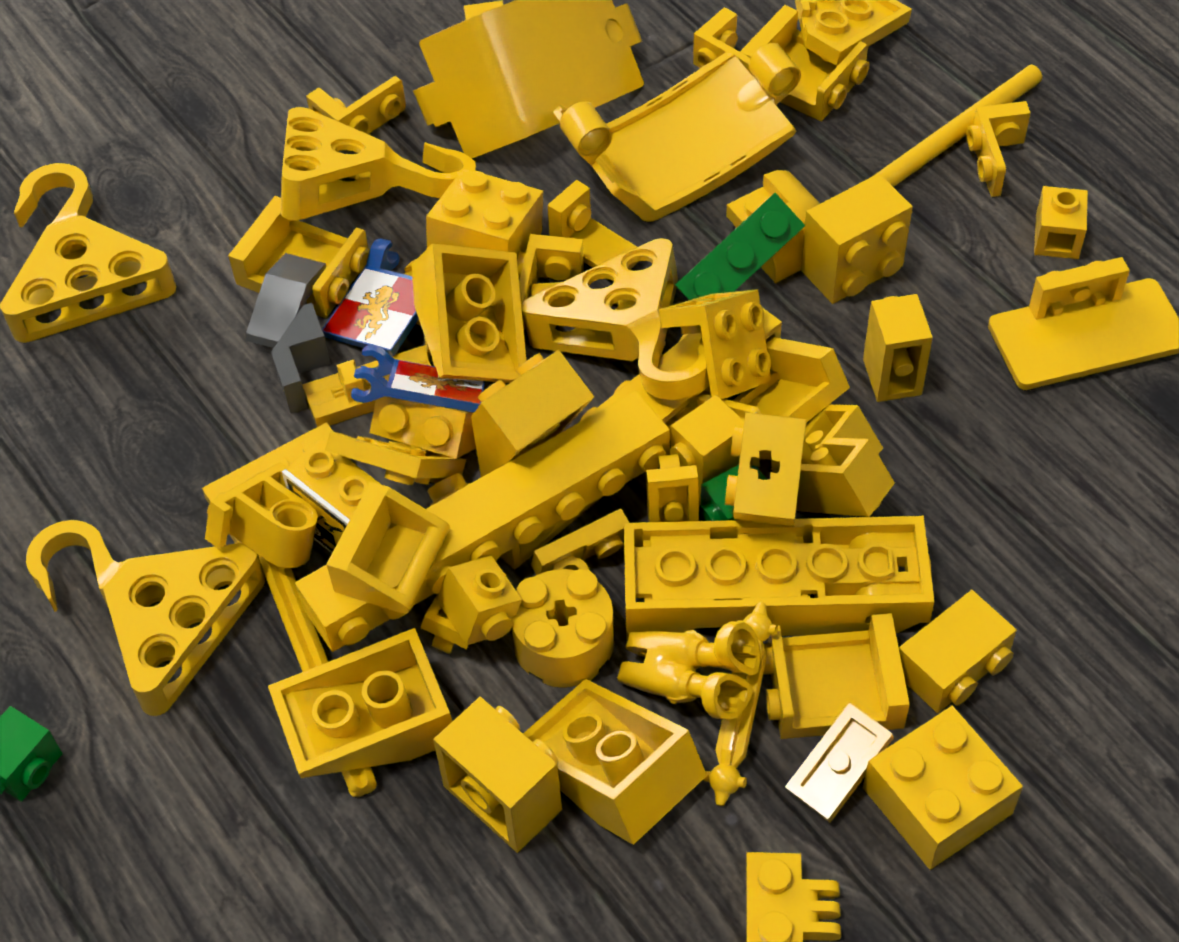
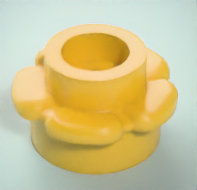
(446, 487)

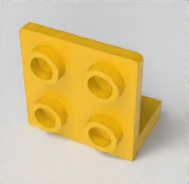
(731, 338)

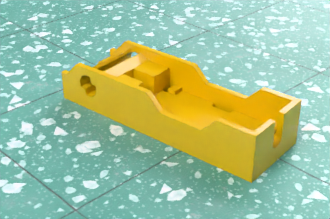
(721, 570)

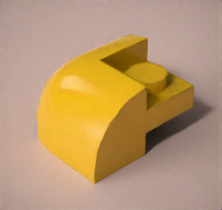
(797, 198)

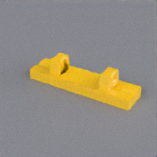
(331, 396)

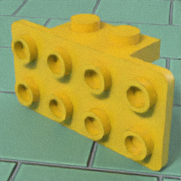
(1085, 325)

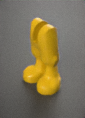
(673, 662)

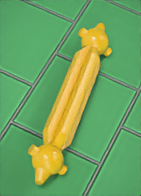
(736, 732)

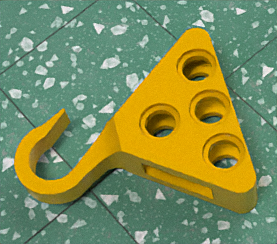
(316, 165)
(72, 249)
(621, 333)
(187, 593)

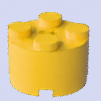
(563, 627)

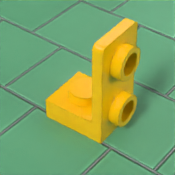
(717, 38)
(367, 112)
(994, 128)
(571, 218)
(548, 258)

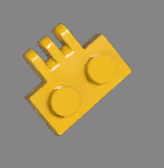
(784, 904)

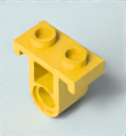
(264, 519)

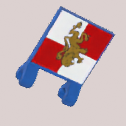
(377, 306)
(414, 383)

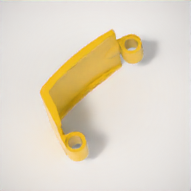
(521, 61)
(690, 134)

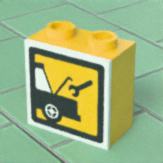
(331, 487)

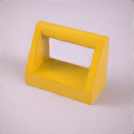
(362, 538)

